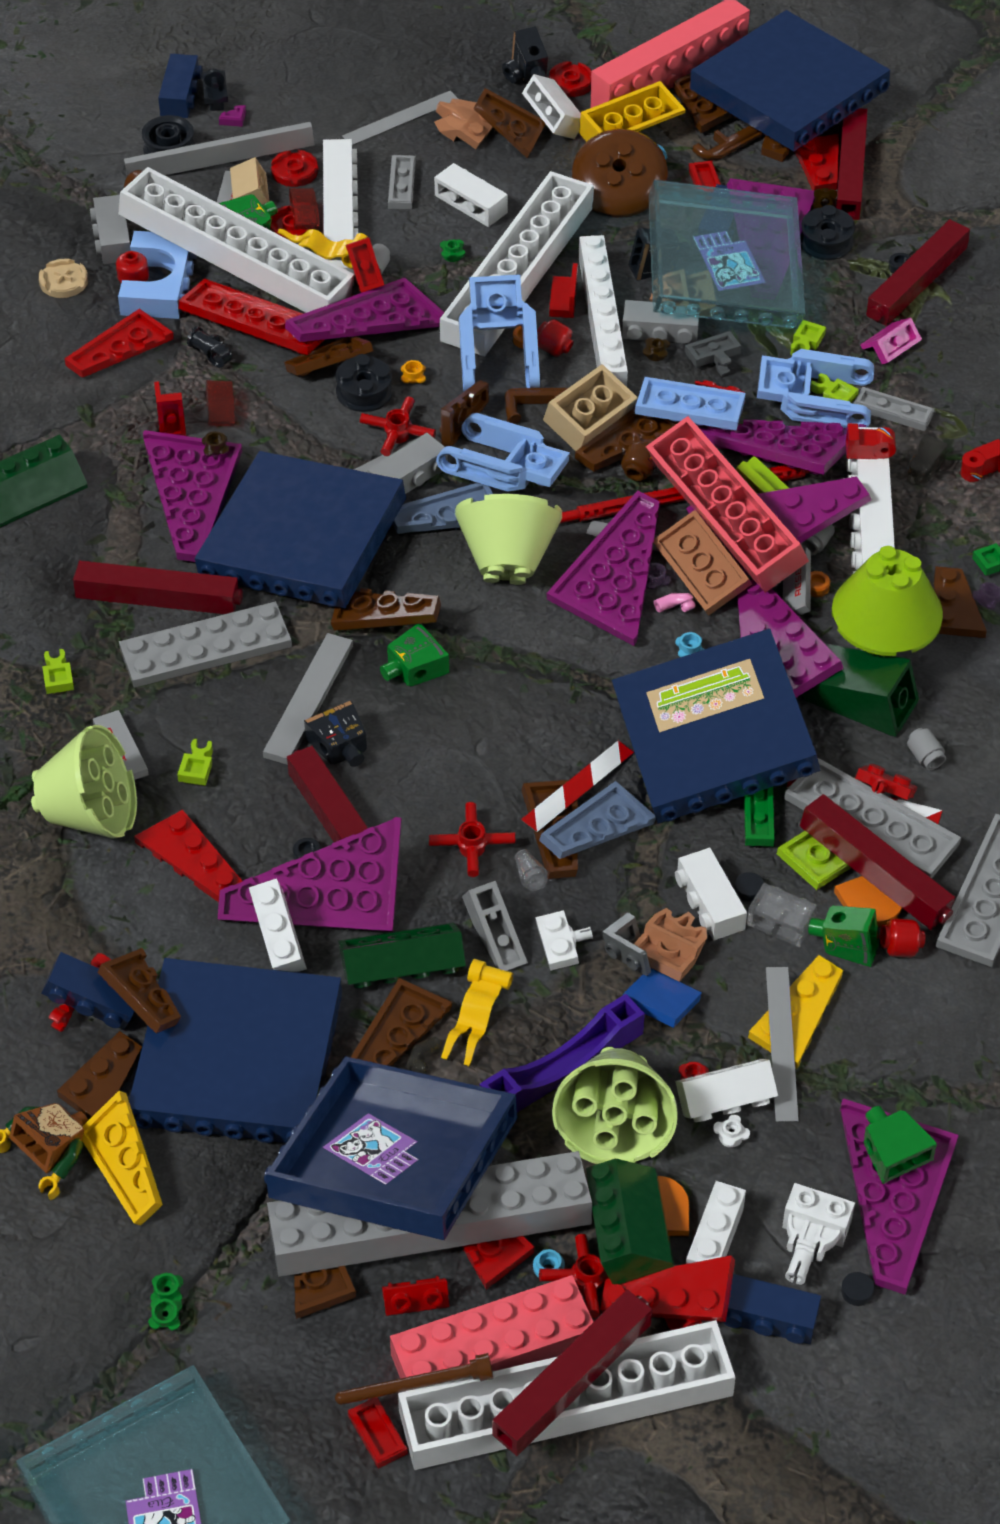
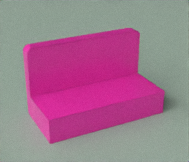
(893, 340)

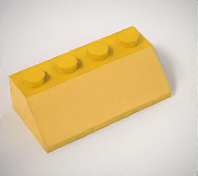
(631, 111)

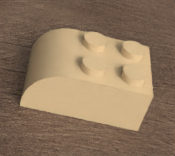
(589, 407)

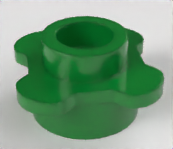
(452, 250)
(165, 1281)
(165, 1305)

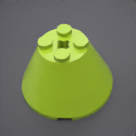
(888, 605)

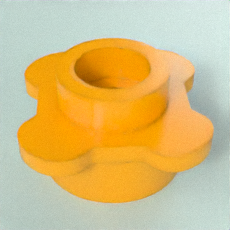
(413, 372)

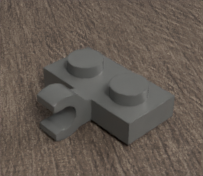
(714, 349)

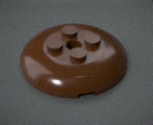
(624, 191)

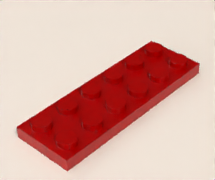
(244, 314)

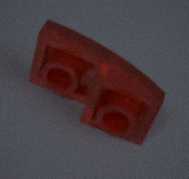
(304, 208)
(220, 403)

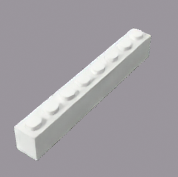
(339, 192)
(602, 306)

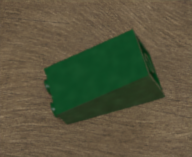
(868, 690)

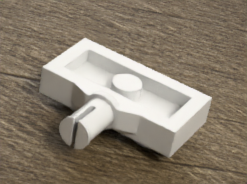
(560, 939)

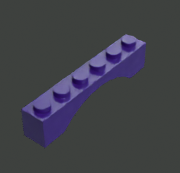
(611, 1027)

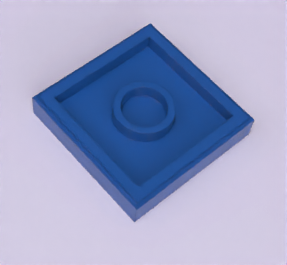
(663, 997)

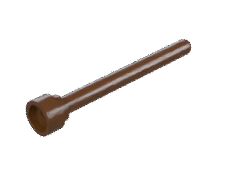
(478, 1369)

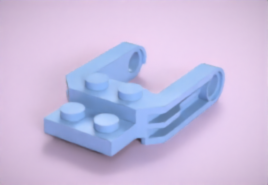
(498, 305)
(790, 384)
(527, 462)

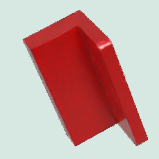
(364, 264)
(564, 295)
(170, 412)

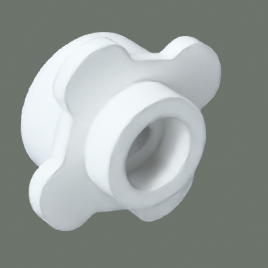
(728, 1138)

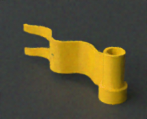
(322, 246)
(477, 1005)

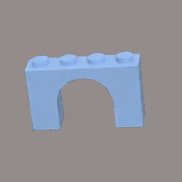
(157, 297)

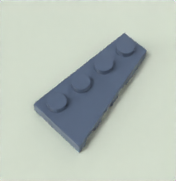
(437, 510)
(598, 820)

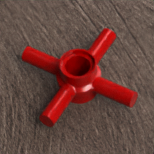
(397, 426)
(471, 839)
(586, 1272)

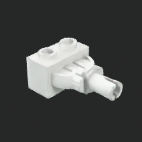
(815, 1223)

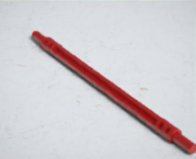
(665, 496)

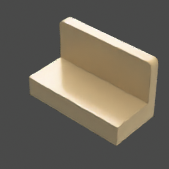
(249, 179)

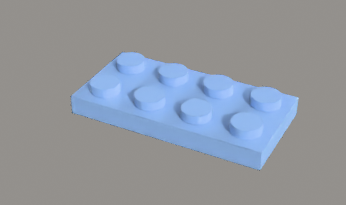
(701, 403)

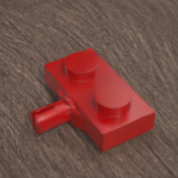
(882, 782)

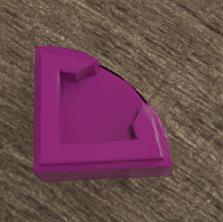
(233, 117)

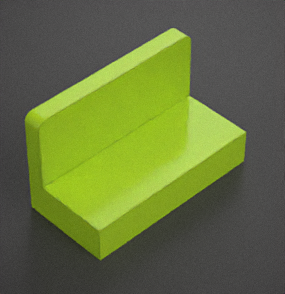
(759, 476)

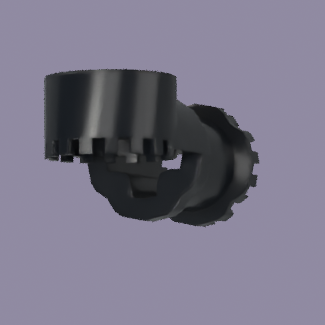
(210, 346)

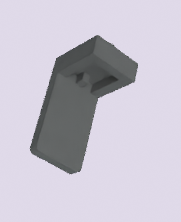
(620, 945)

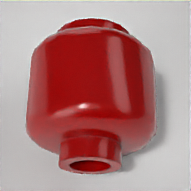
(132, 267)
(554, 338)
(901, 938)

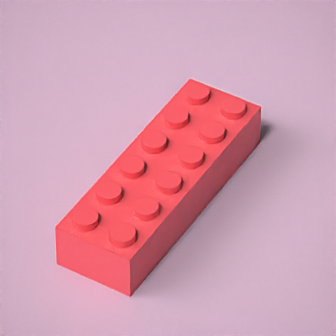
(511, 1330)

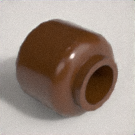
(637, 462)

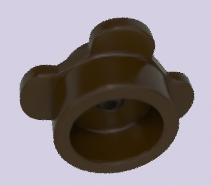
(824, 193)
(656, 349)
(215, 443)

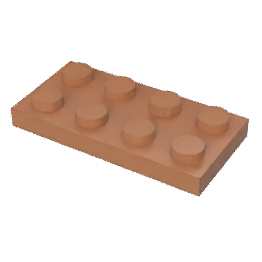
(702, 562)

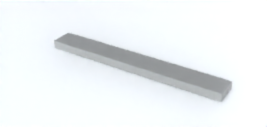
(224, 150)

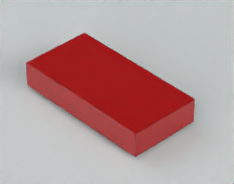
(703, 174)
(377, 1432)

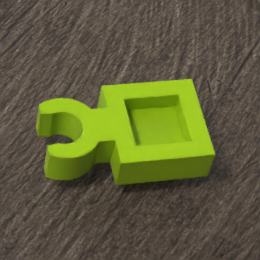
(807, 336)
(834, 390)
(57, 673)
(196, 766)

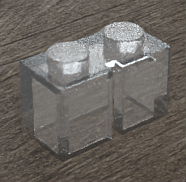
(776, 906)

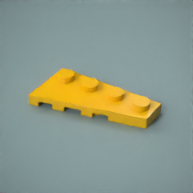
(809, 999)
(120, 1155)

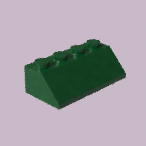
(38, 479)
(402, 954)
(629, 1220)

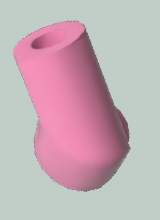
(674, 599)

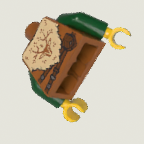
(48, 1138)

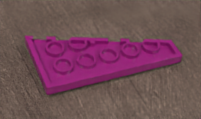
(379, 310)

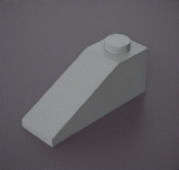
(494, 926)

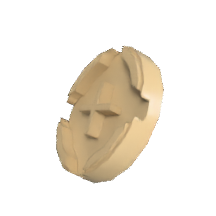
(63, 278)

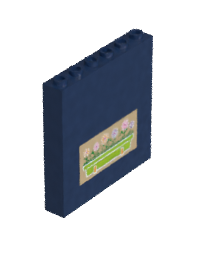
(715, 726)

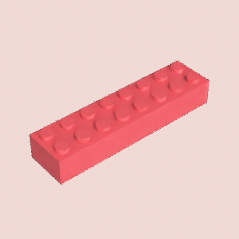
(671, 53)
(727, 504)

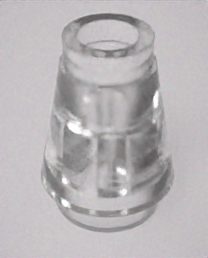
(531, 871)

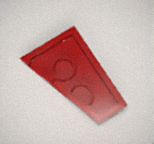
(820, 161)

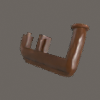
(727, 144)
(527, 396)

